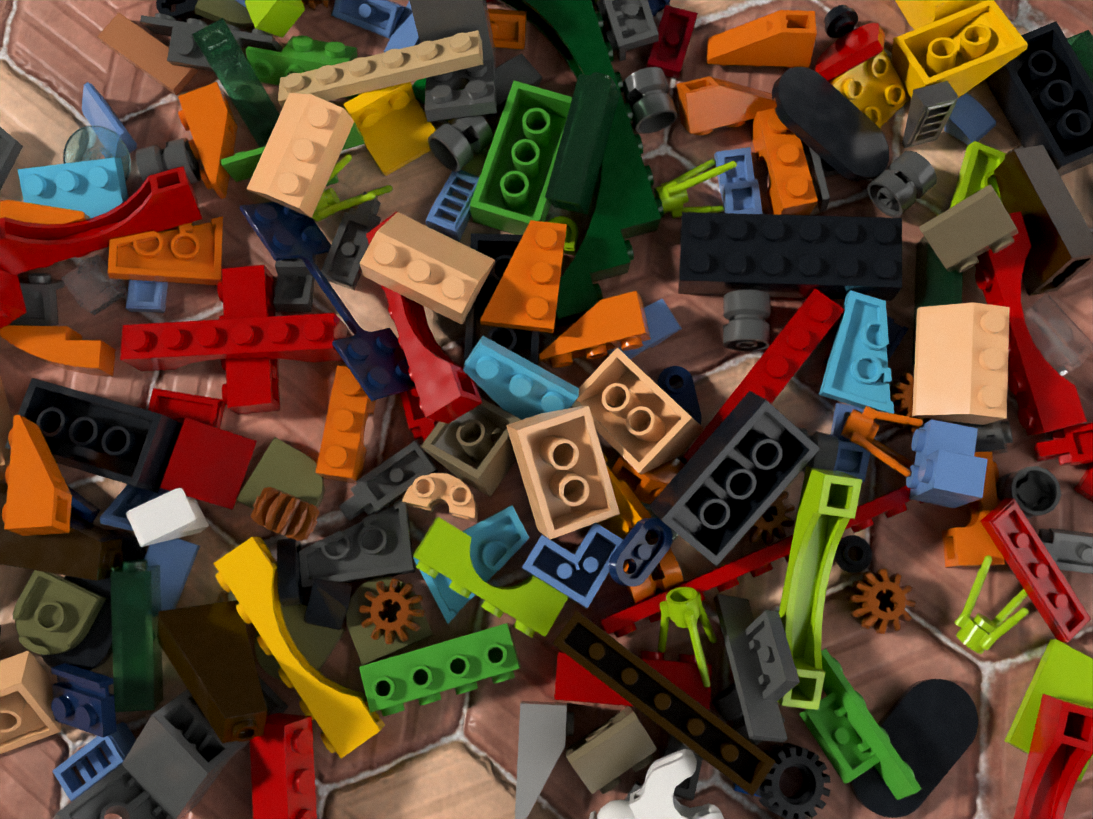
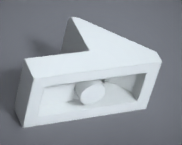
(166, 518)

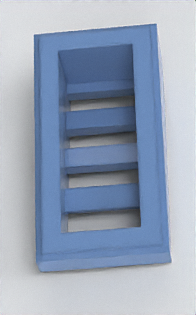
(444, 226)
(116, 748)

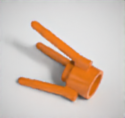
(862, 429)

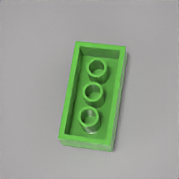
(521, 160)

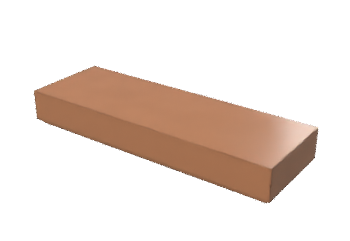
(145, 53)

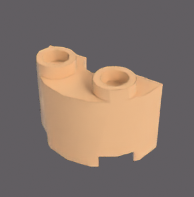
(439, 489)

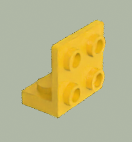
(874, 88)
(391, 125)

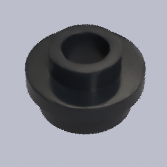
(840, 21)
(843, 560)

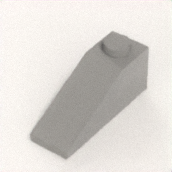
(540, 744)

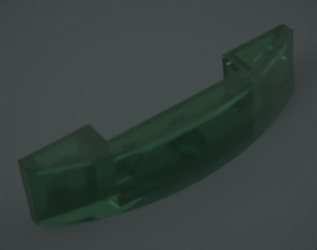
(238, 79)

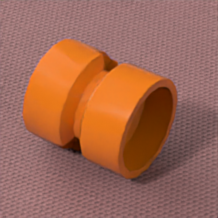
(668, 577)

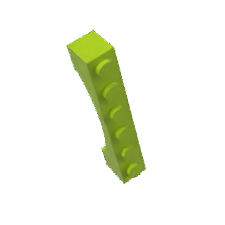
(823, 513)

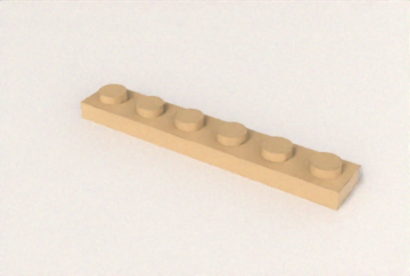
(386, 69)

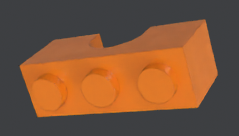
(789, 175)
(342, 443)
(971, 543)

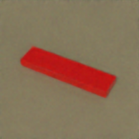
(1035, 570)

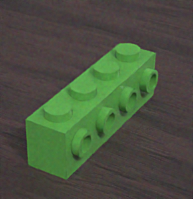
(440, 668)

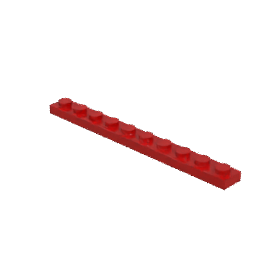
(755, 562)

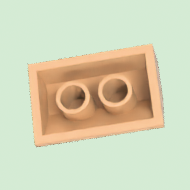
(301, 152)
(426, 267)
(961, 363)
(636, 414)
(563, 470)
(25, 702)

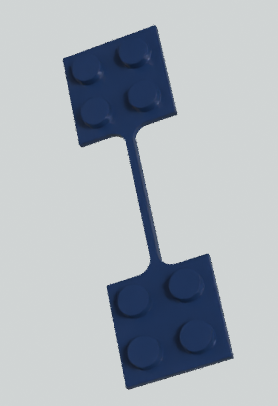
(371, 356)

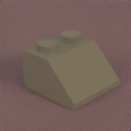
(970, 230)
(475, 446)
(611, 751)

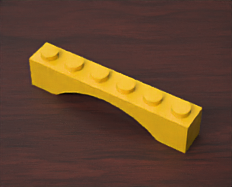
(339, 711)

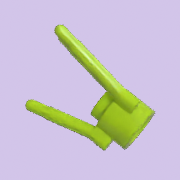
(674, 192)
(329, 201)
(684, 609)
(981, 632)

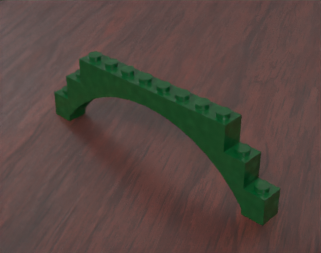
(625, 192)

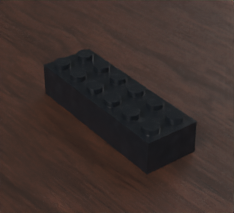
(790, 255)

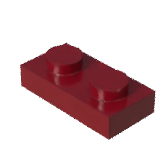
(674, 39)

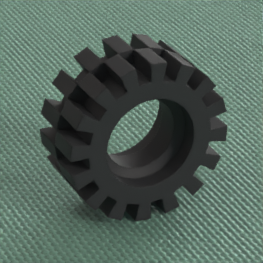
(812, 787)

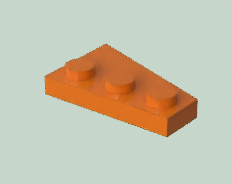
(173, 256)
(531, 281)

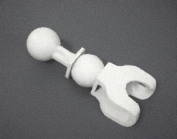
(656, 795)

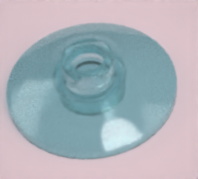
(92, 143)

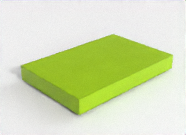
(1061, 674)

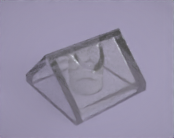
(1056, 335)

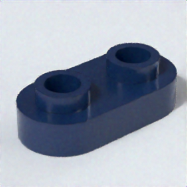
(684, 396)
(640, 555)

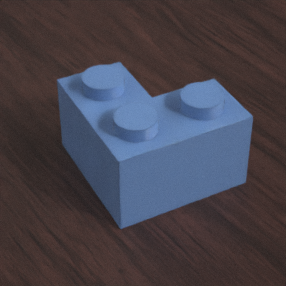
(945, 465)
(578, 574)

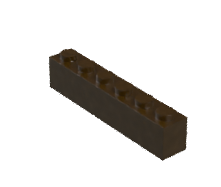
(664, 703)

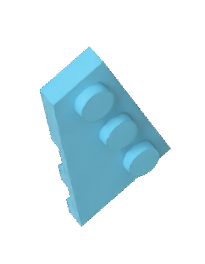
(78, 186)
(858, 358)
(516, 382)
(491, 546)

